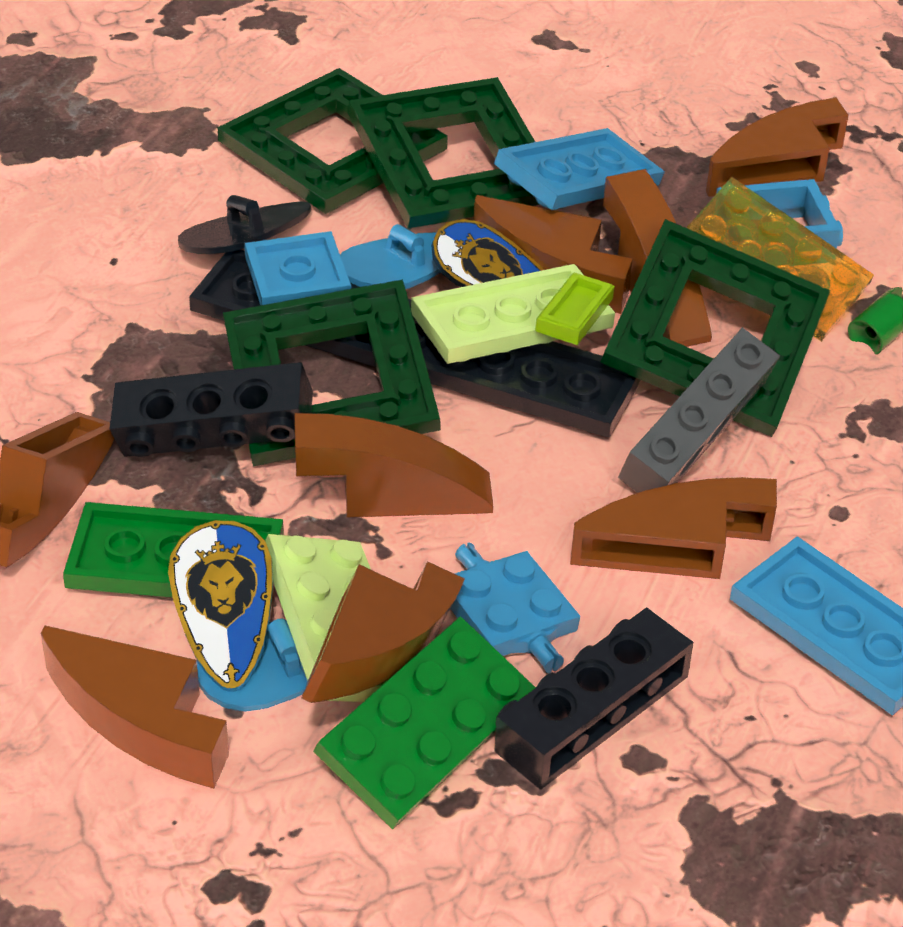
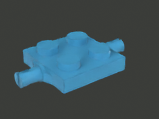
(514, 605)

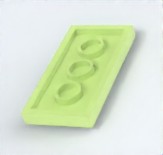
(493, 314)
(310, 583)

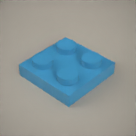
(296, 267)

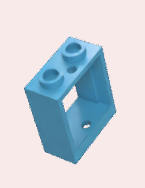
(804, 200)

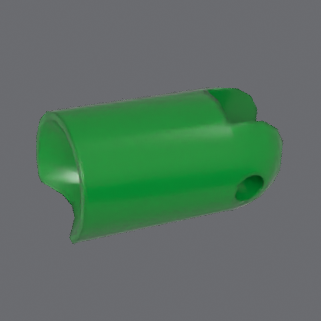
(880, 321)

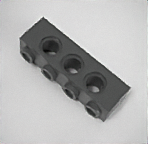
(699, 414)

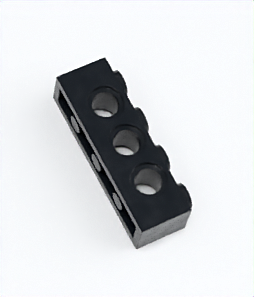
(209, 409)
(592, 697)

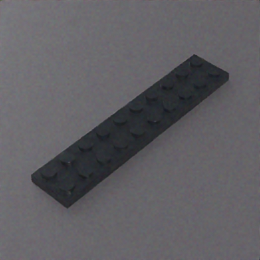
(535, 379)

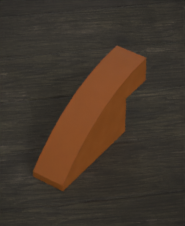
(781, 146)
(639, 213)
(557, 241)
(390, 468)
(45, 478)
(676, 526)
(379, 630)
(139, 702)

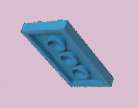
(572, 166)
(829, 618)

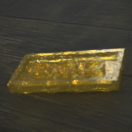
(764, 232)

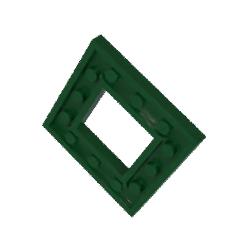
(263, 141)
(420, 200)
(682, 254)
(374, 309)

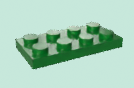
(132, 545)
(423, 722)

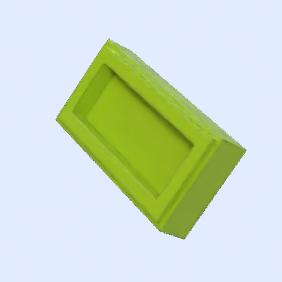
(574, 308)

